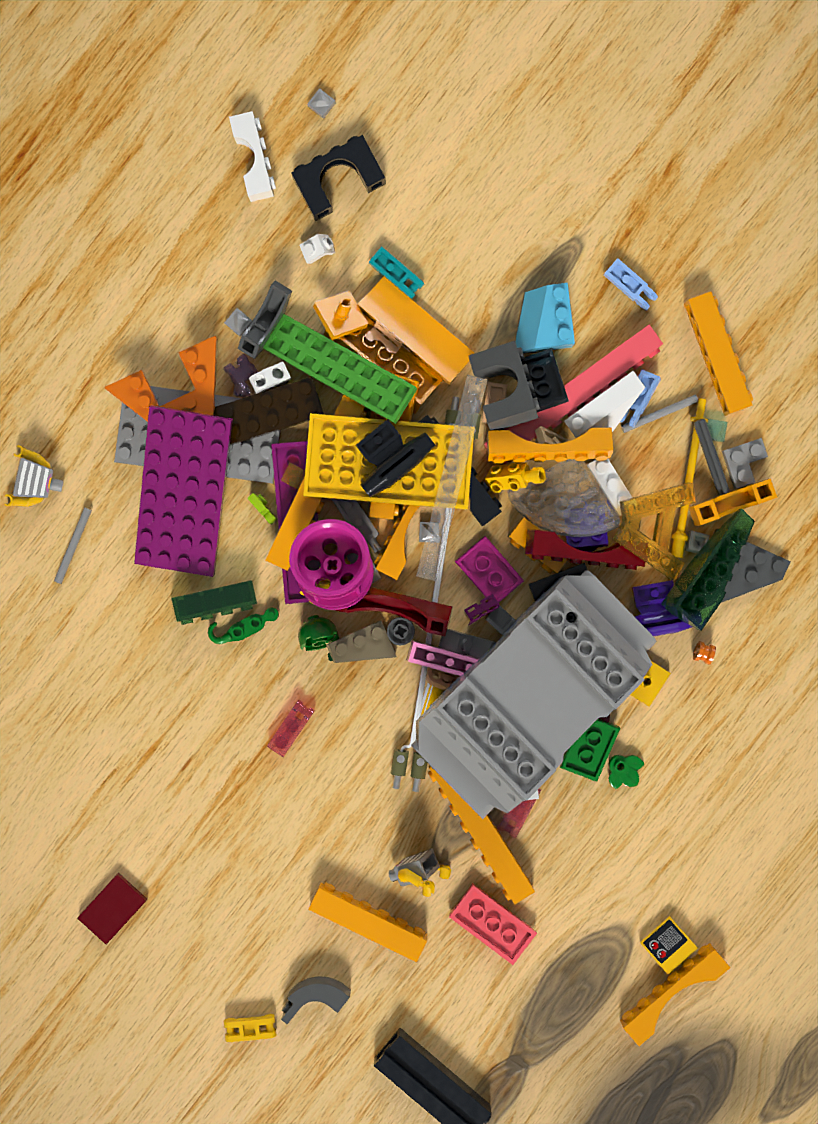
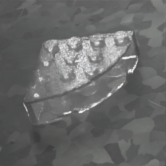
(567, 502)

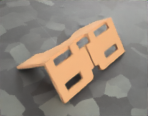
(374, 334)

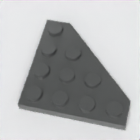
(754, 570)

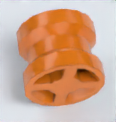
(704, 652)

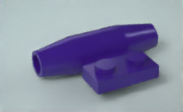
(653, 614)

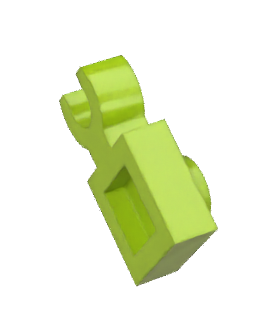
(259, 503)

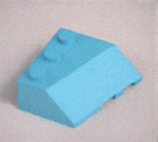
(546, 320)

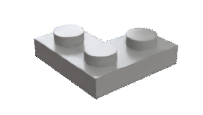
(738, 460)

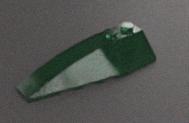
(705, 578)

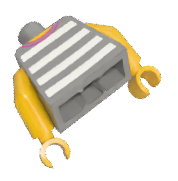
(32, 480)
(417, 869)

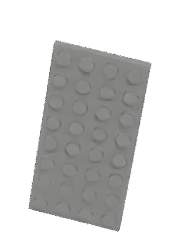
(246, 460)

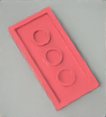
(492, 924)

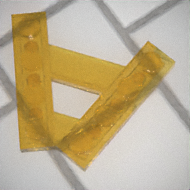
(664, 505)

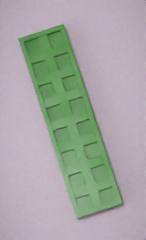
(340, 368)

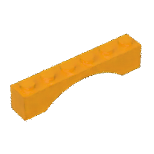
(506, 446)
(394, 557)
(704, 966)

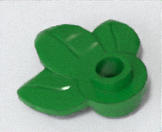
(626, 773)

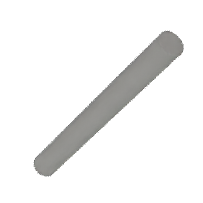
(661, 413)
(72, 545)

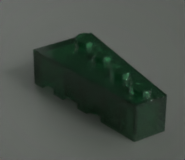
(212, 601)

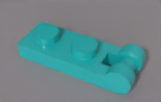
(395, 272)

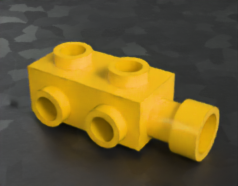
(513, 476)

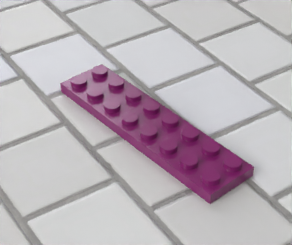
(283, 455)

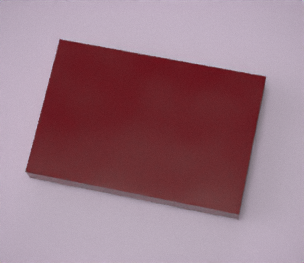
(112, 908)

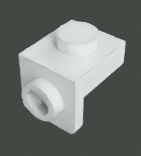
(317, 247)

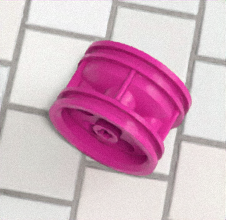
(310, 546)

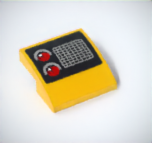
(668, 945)

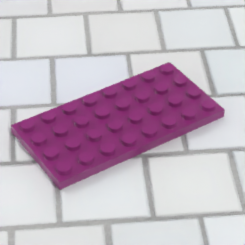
(182, 490)

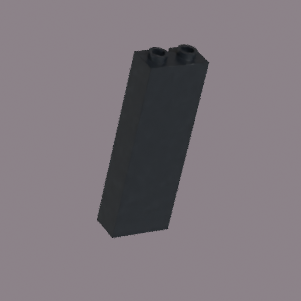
(430, 1082)

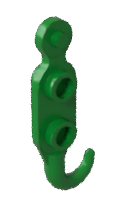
(245, 627)

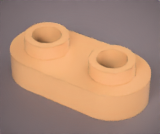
(444, 681)

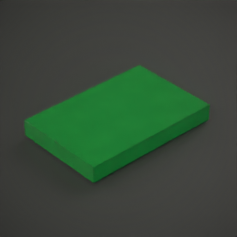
(591, 750)

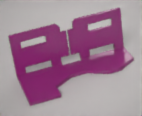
(478, 609)

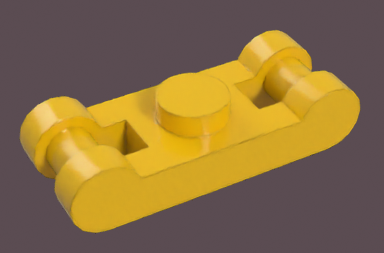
(250, 1028)

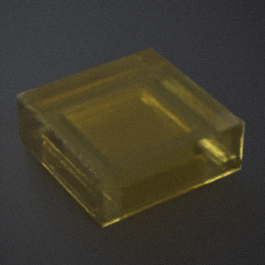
(293, 476)

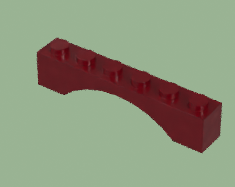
(547, 543)
(426, 614)

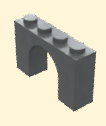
(520, 405)

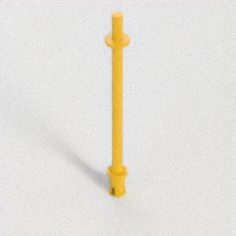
(679, 537)

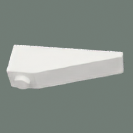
(608, 407)

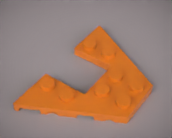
(201, 367)

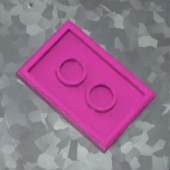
(489, 570)

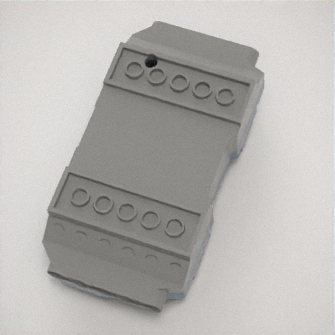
(534, 694)

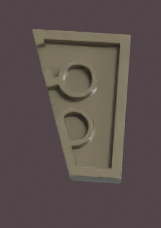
(363, 644)

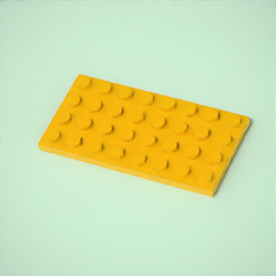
(338, 467)

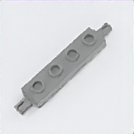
(357, 517)

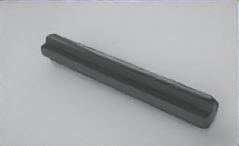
(711, 456)

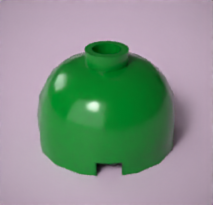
(316, 633)

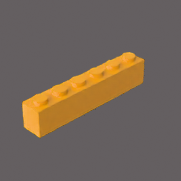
(718, 353)
(368, 922)

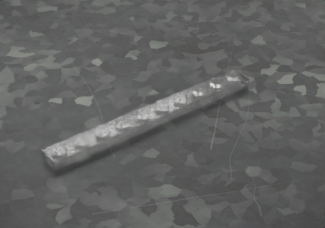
(451, 478)

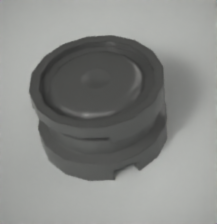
(400, 631)

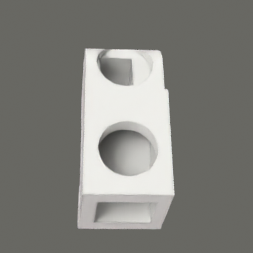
(270, 377)

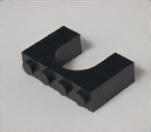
(352, 154)

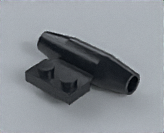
(392, 457)

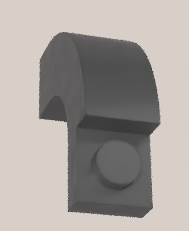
(315, 989)

